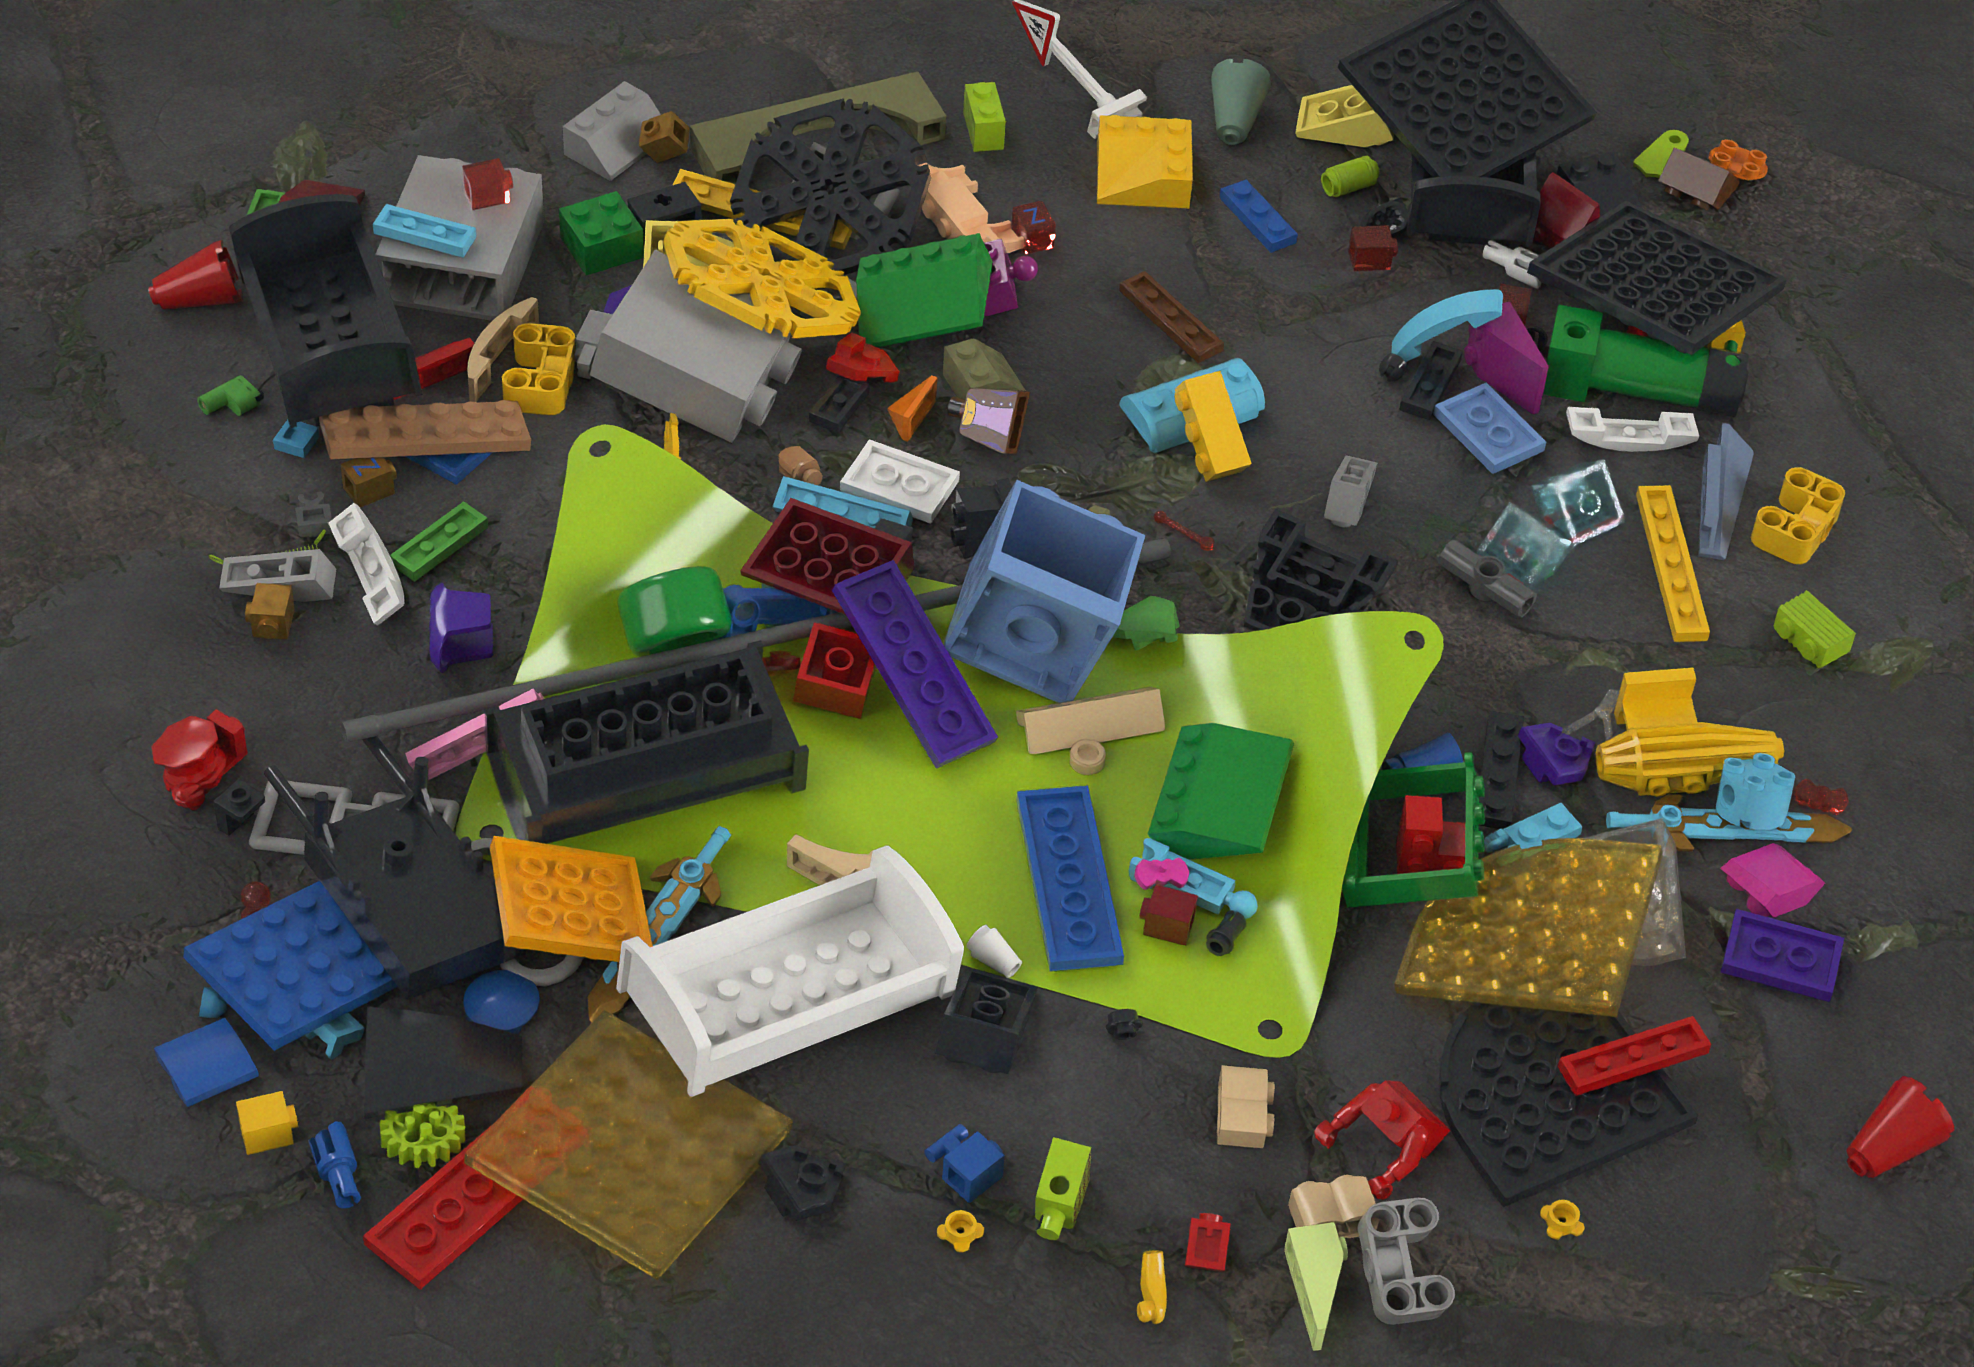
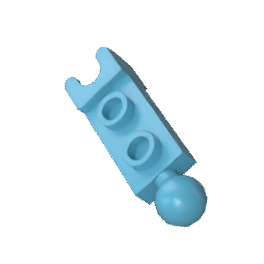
(1211, 887)

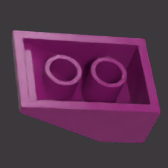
(1508, 359)

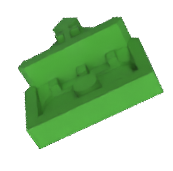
(1149, 621)

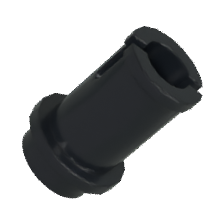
(1221, 940)

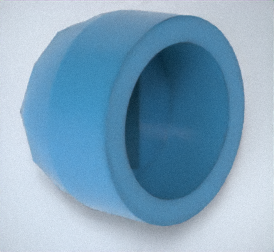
(212, 1004)

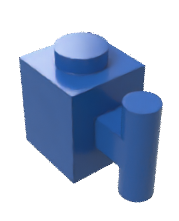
(968, 1165)

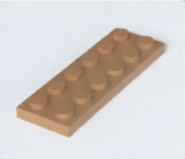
(425, 430)

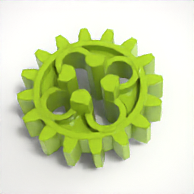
(435, 1139)

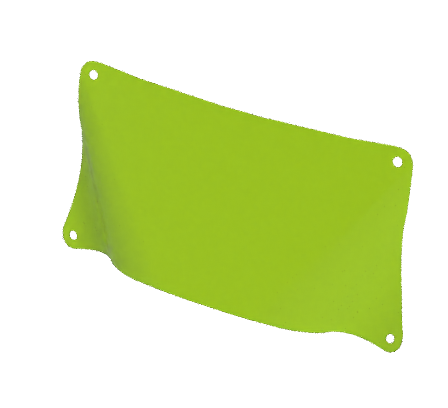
(1324, 682)

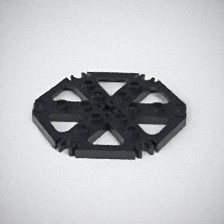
(839, 167)

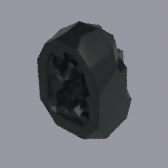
(1390, 213)

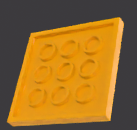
(567, 899)

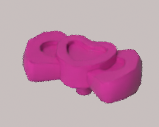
(1161, 873)

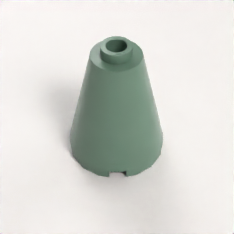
(1238, 97)

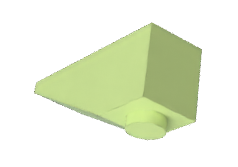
(1315, 1265)

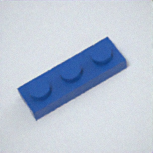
(1258, 216)

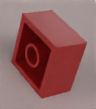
(834, 672)

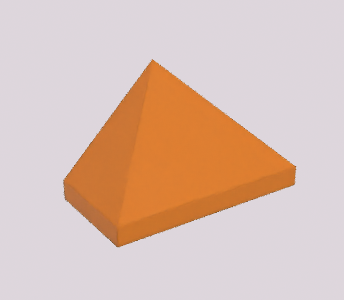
(913, 407)

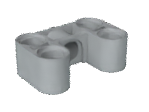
(1389, 1263)

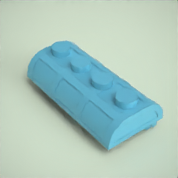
(1162, 423)

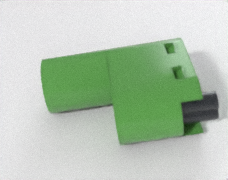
(236, 394)

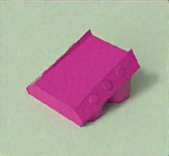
(1772, 880)

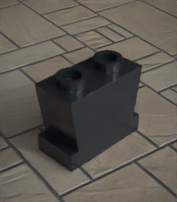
(975, 513)

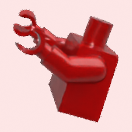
(1400, 1118)

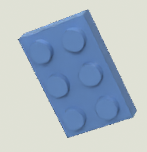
(1489, 428)

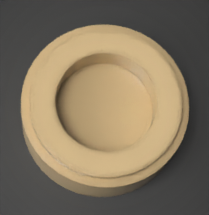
(1087, 757)

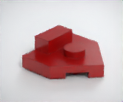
(861, 360)

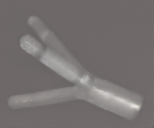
(1602, 711)

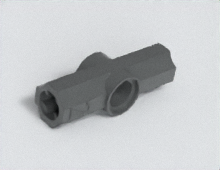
(1487, 578)

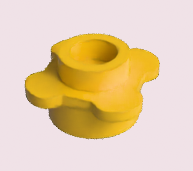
(1564, 1211)
(960, 1221)

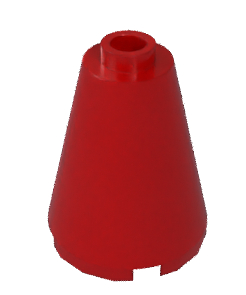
(198, 281)
(1899, 1129)

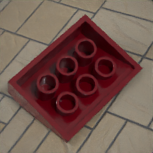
(815, 549)

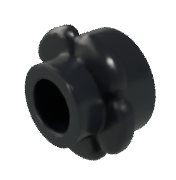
(1123, 1024)

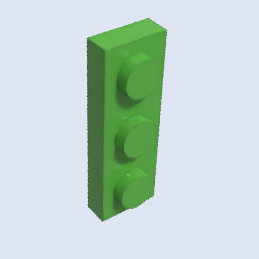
(439, 541)

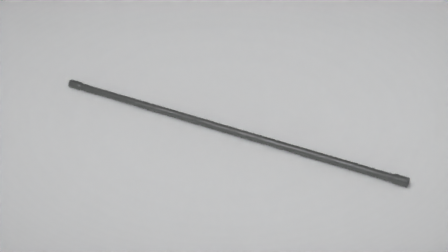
(374, 725)

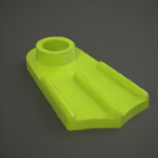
(1654, 158)

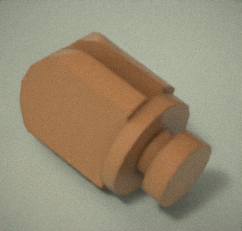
(799, 465)

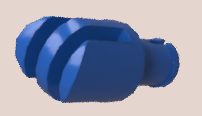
(336, 1163)

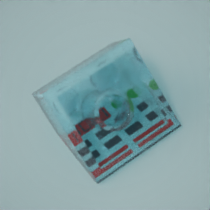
(1579, 501)
(1525, 546)

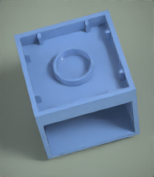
(1044, 593)

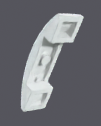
(1668, 432)
(371, 562)

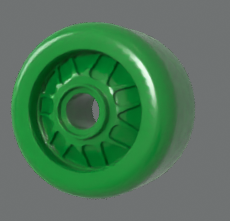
(674, 610)

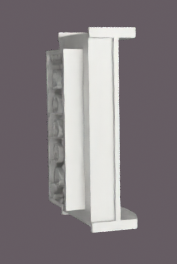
(794, 970)

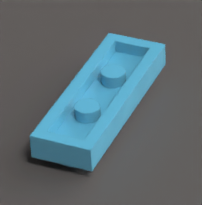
(424, 230)

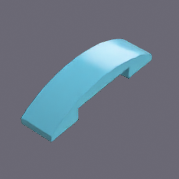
(1474, 307)

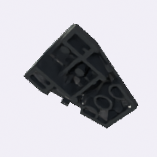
(1306, 579)

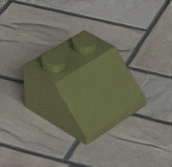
(977, 366)

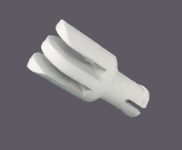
(1515, 261)

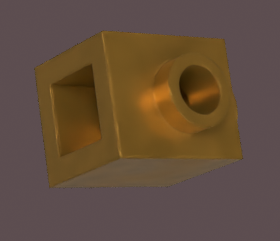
(664, 137)
(271, 611)

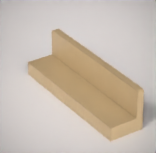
(1092, 718)

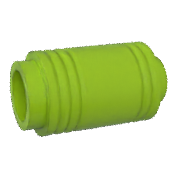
(1350, 176)

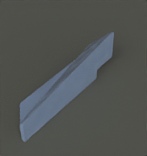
(1722, 489)

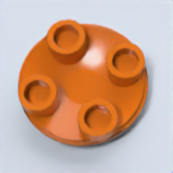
(1739, 161)

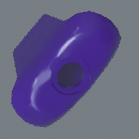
(459, 627)

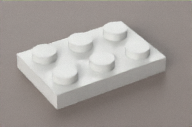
(900, 480)

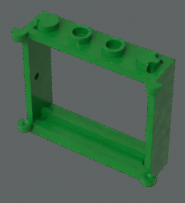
(1427, 885)

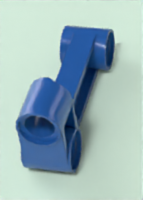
(767, 607)

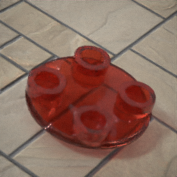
(781, 663)

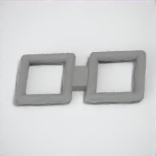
(341, 810)

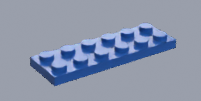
(1069, 878)

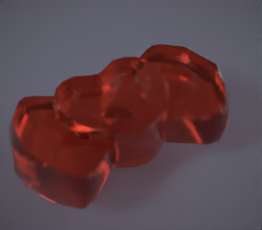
(1821, 797)

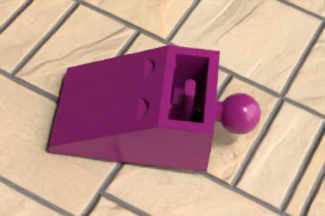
(1001, 288)

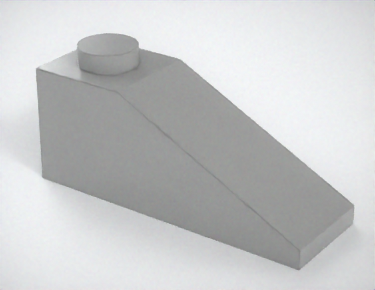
(1349, 491)
(306, 570)

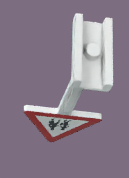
(1041, 30)

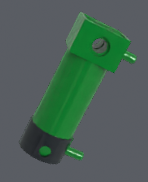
(1640, 366)

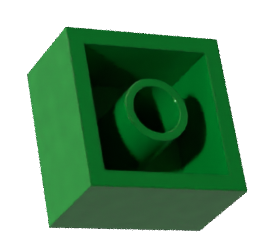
(601, 233)

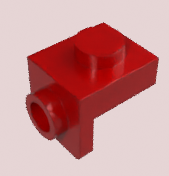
(230, 737)

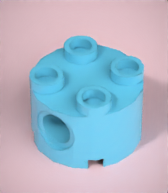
(1755, 792)

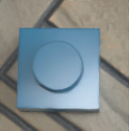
(296, 440)

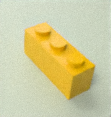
(1212, 426)

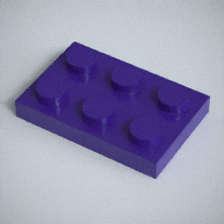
(1782, 955)

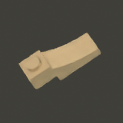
(822, 863)

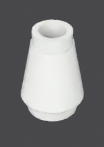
(992, 950)

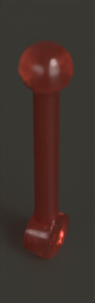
(1206, 543)

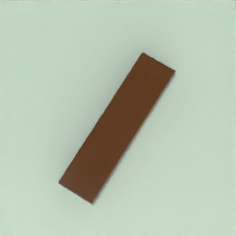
(1171, 317)

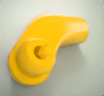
(1153, 1288)

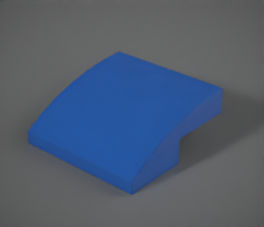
(206, 1062)

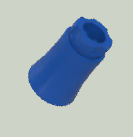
(1438, 751)

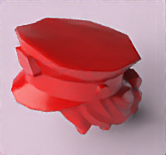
(190, 760)

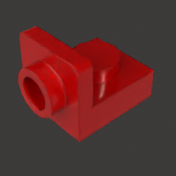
(1207, 1242)

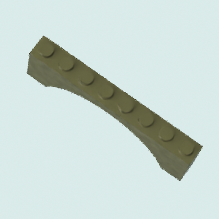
(905, 99)

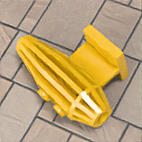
(1665, 743)

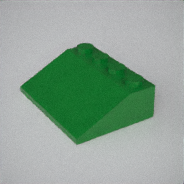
(923, 290)
(1220, 791)

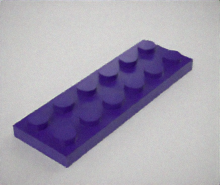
(914, 663)

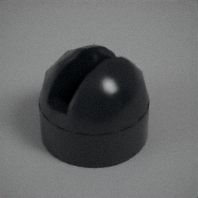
(1542, 340)
(1392, 367)

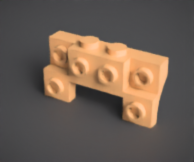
(958, 212)

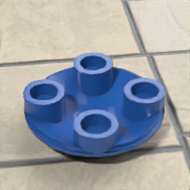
(501, 1000)

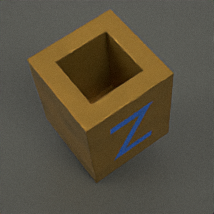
(368, 479)

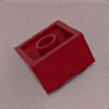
(1562, 211)

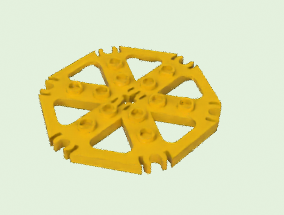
(771, 284)

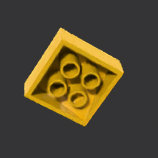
(1144, 161)

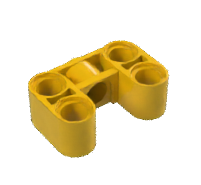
(553, 355)
(1816, 510)

